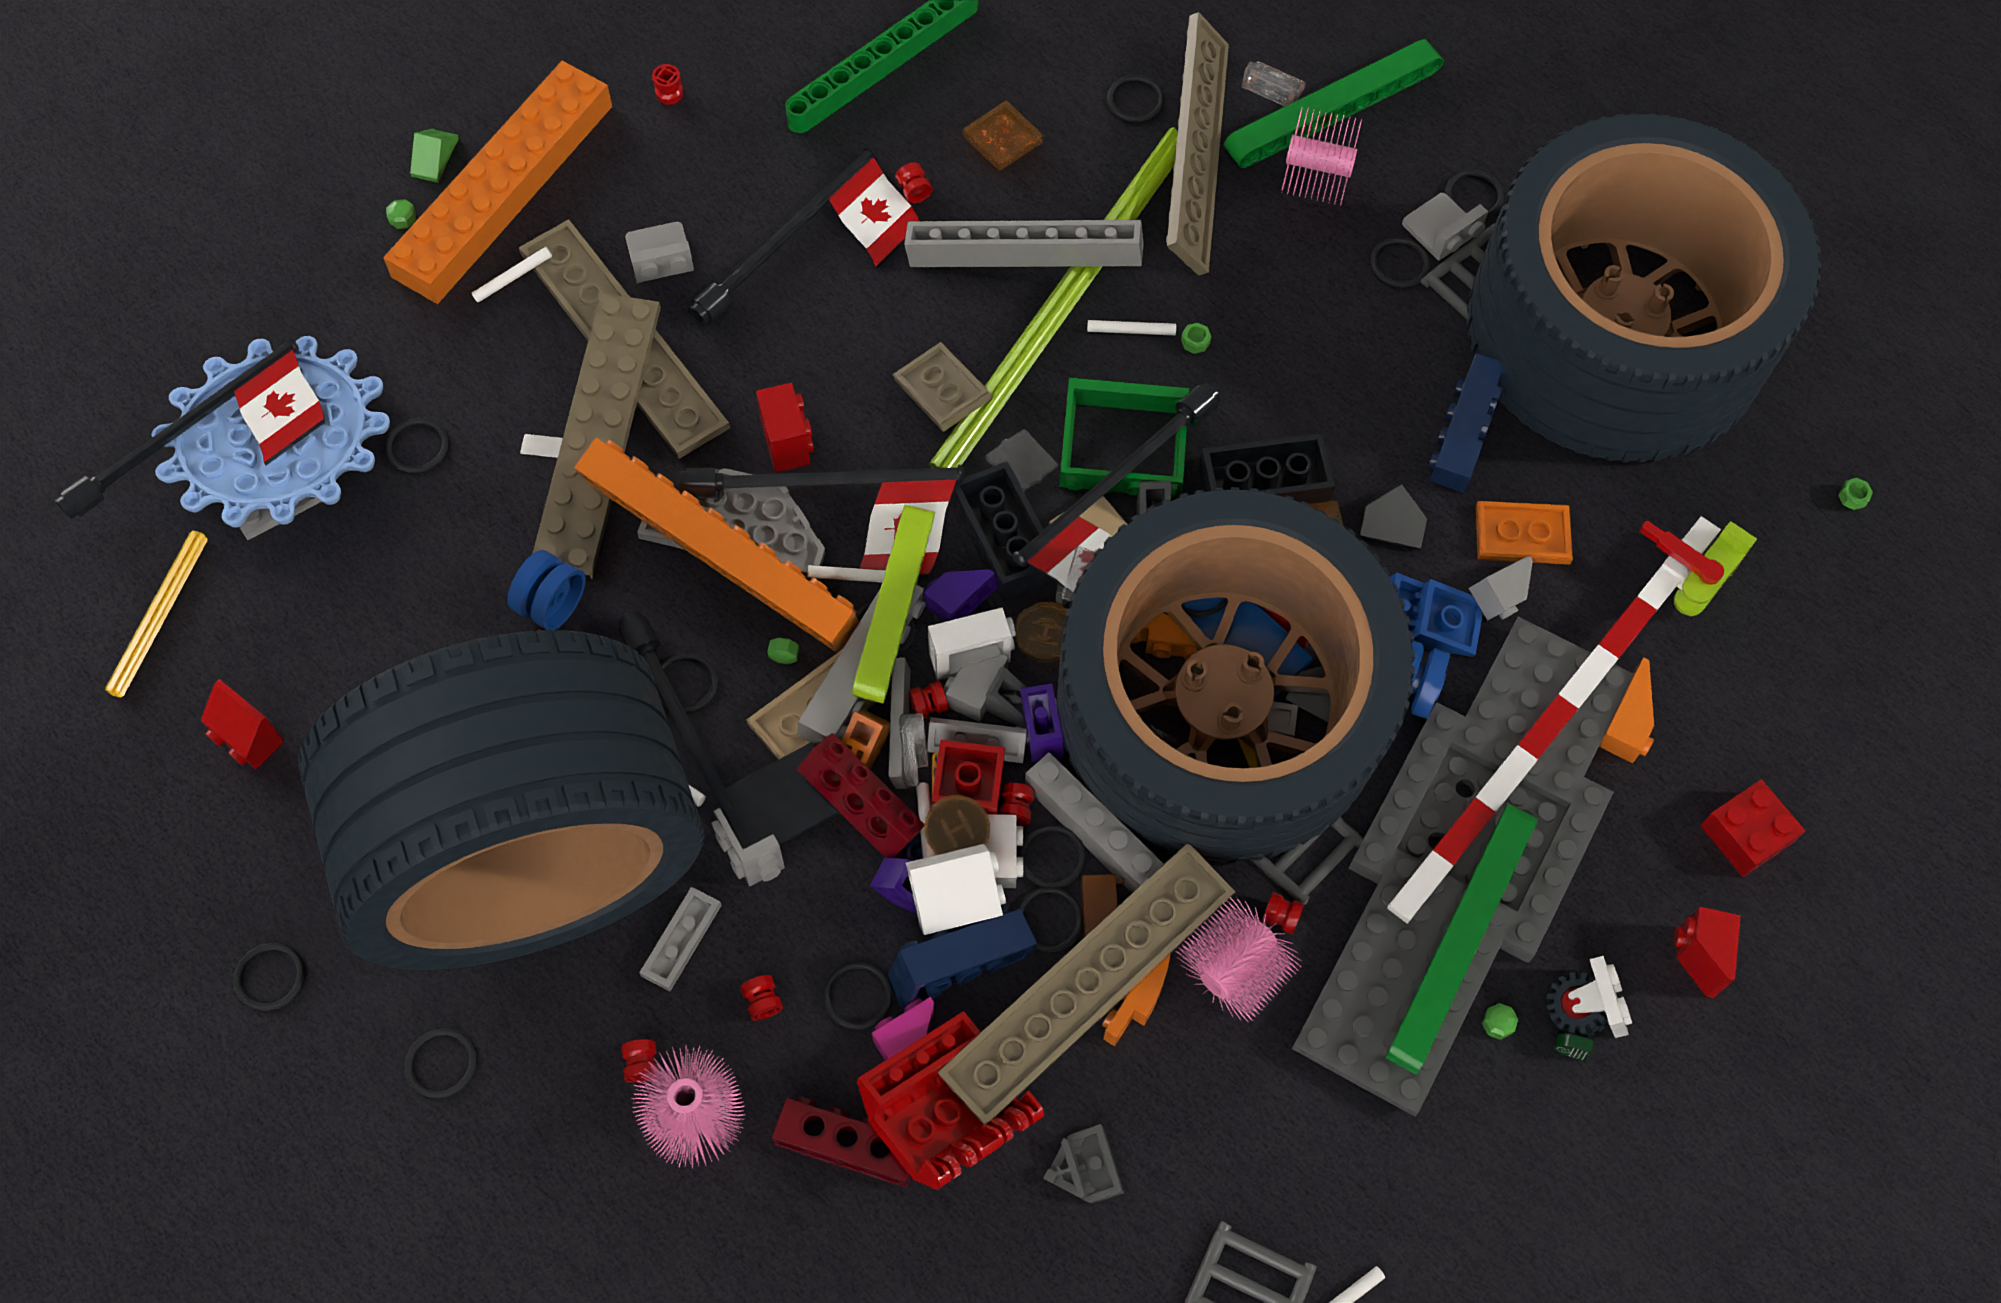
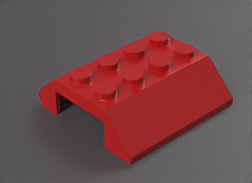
(925, 1119)

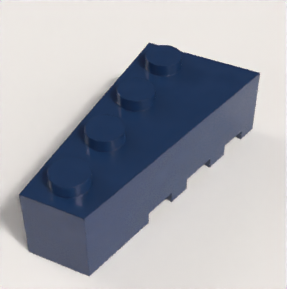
(1468, 424)
(959, 956)

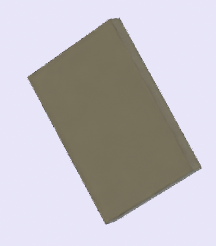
(942, 386)

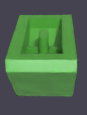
(431, 153)

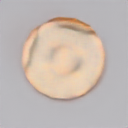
(1041, 631)
(956, 824)

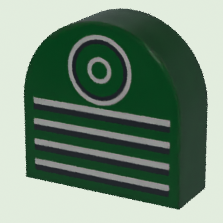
(1573, 1046)

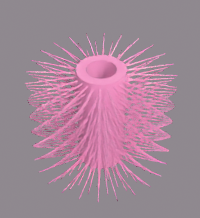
(1321, 155)
(1238, 959)
(689, 1106)

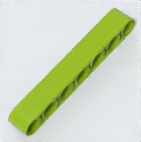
(893, 604)

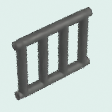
(1453, 264)
(1301, 891)
(1210, 1268)

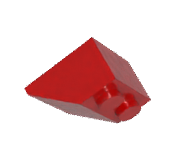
(239, 727)
(1709, 948)

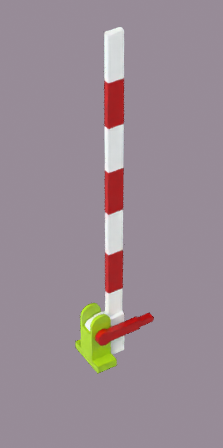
(1698, 582)

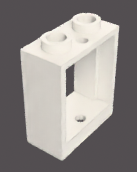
(969, 641)

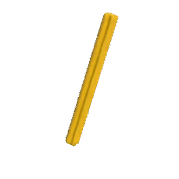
(156, 614)

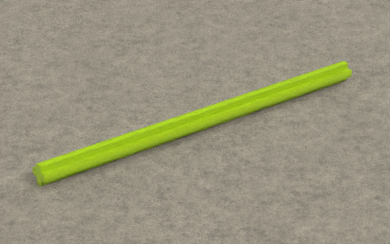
(1052, 313)

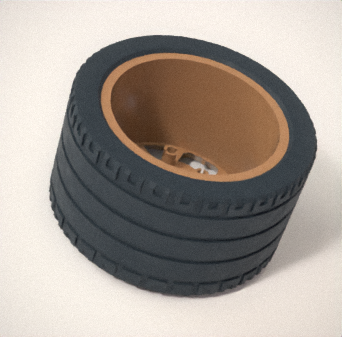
(1605, 360)
(1255, 552)
(497, 799)

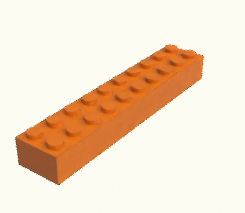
(498, 182)
(718, 545)

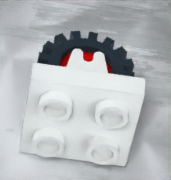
(1585, 1003)

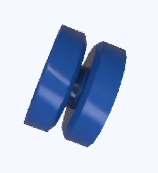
(546, 590)
(1427, 679)

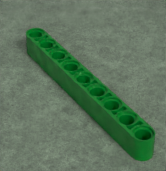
(875, 61)
(1341, 98)
(1461, 939)

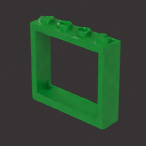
(1126, 397)

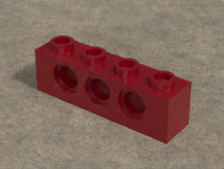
(860, 796)
(825, 1147)

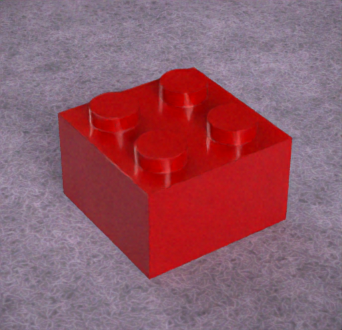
(785, 427)
(969, 772)
(1752, 828)

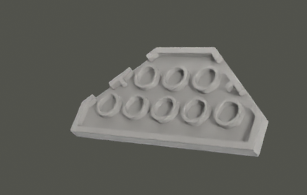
(766, 516)

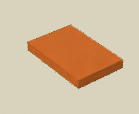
(1523, 529)

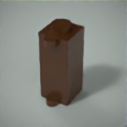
(1098, 899)

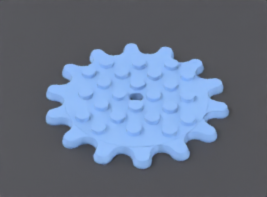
(227, 461)

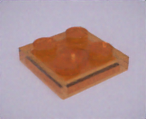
(1002, 135)

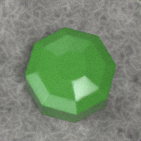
(401, 214)
(1196, 338)
(1855, 493)
(783, 651)
(1500, 1021)

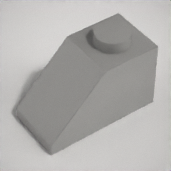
(1504, 589)
(968, 689)

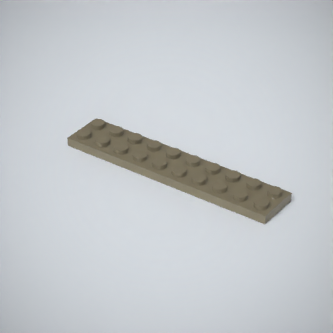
(1198, 145)
(668, 391)
(603, 409)
(1085, 984)

